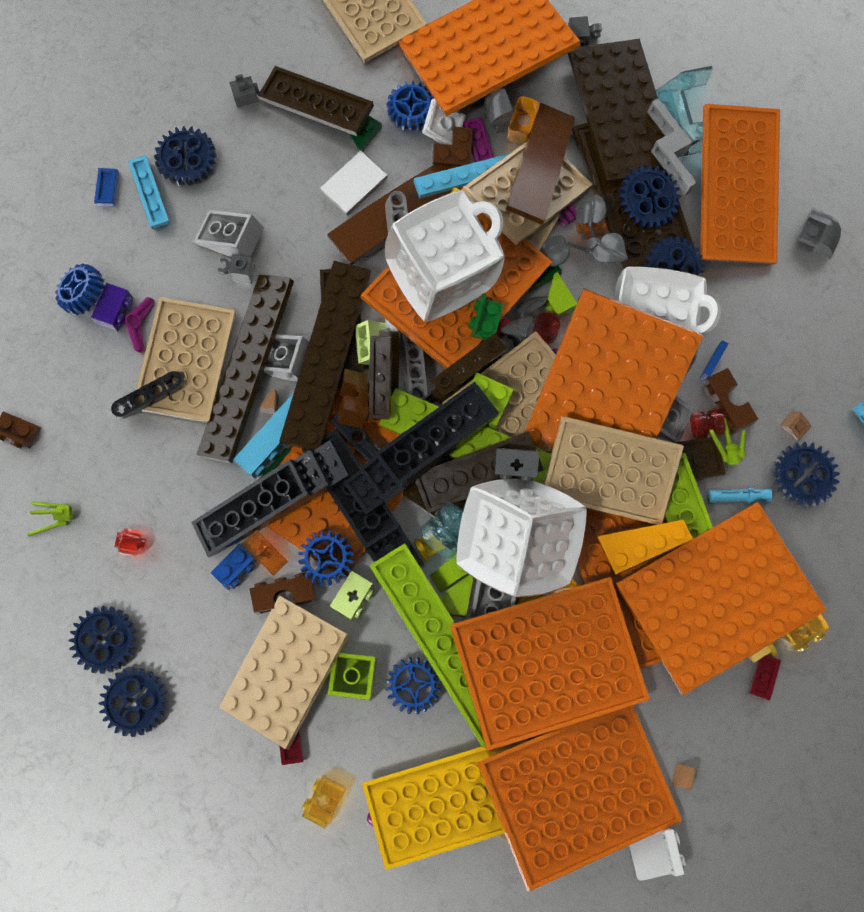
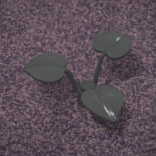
(608, 250)
(519, 328)

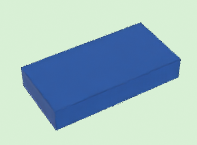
(106, 187)
(714, 360)

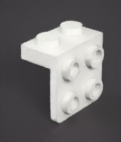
(657, 855)

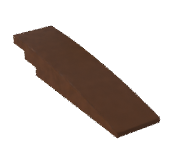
(540, 164)
(368, 228)

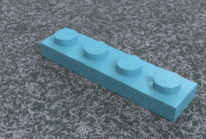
(149, 192)

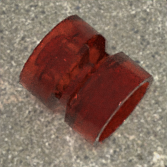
(547, 326)
(703, 423)

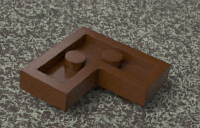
(456, 154)

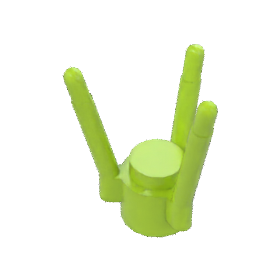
(732, 453)
(60, 512)

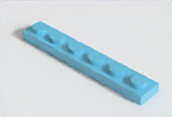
(452, 178)

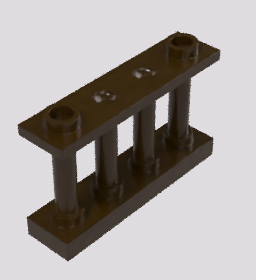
(465, 368)
(383, 372)

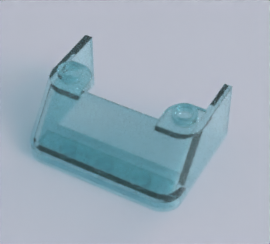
(674, 98)

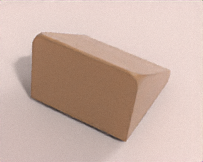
(270, 404)
(796, 424)
(683, 776)

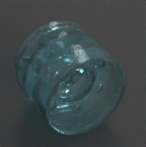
(443, 530)

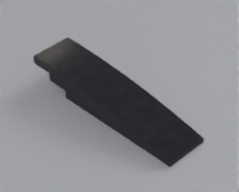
(420, 448)
(271, 498)
(380, 530)

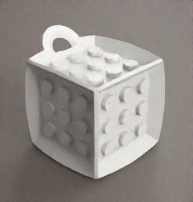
(445, 254)
(669, 296)
(520, 536)

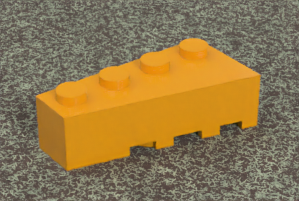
(643, 544)

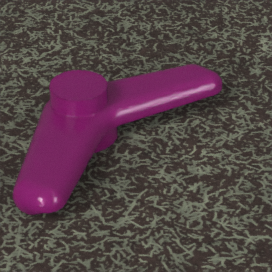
(134, 320)

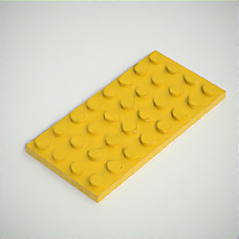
(432, 807)

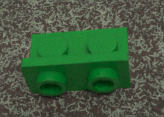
(486, 318)

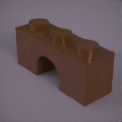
(355, 402)
(736, 416)
(265, 595)

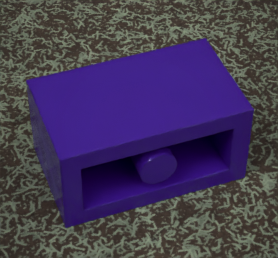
(112, 307)

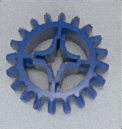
(401, 101)
(79, 289)
(310, 549)
(411, 668)

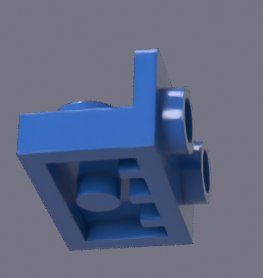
(234, 567)

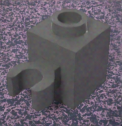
(583, 31)
(244, 91)
(240, 268)

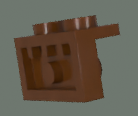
(17, 430)

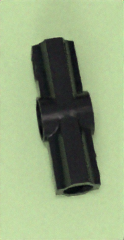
(365, 447)

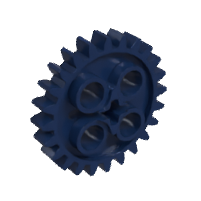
(167, 156)
(633, 200)
(664, 251)
(818, 487)
(91, 626)
(121, 688)

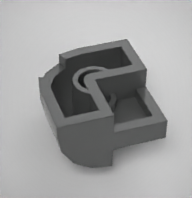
(497, 109)
(821, 232)

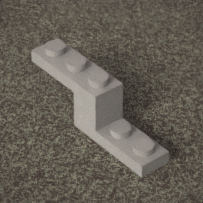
(671, 146)

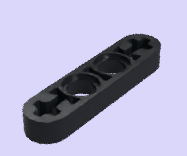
(149, 398)

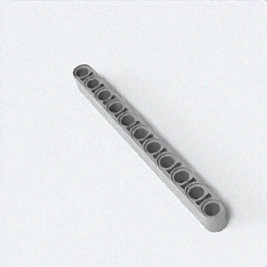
(408, 363)

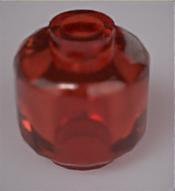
(129, 542)

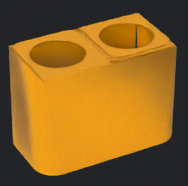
(526, 106)

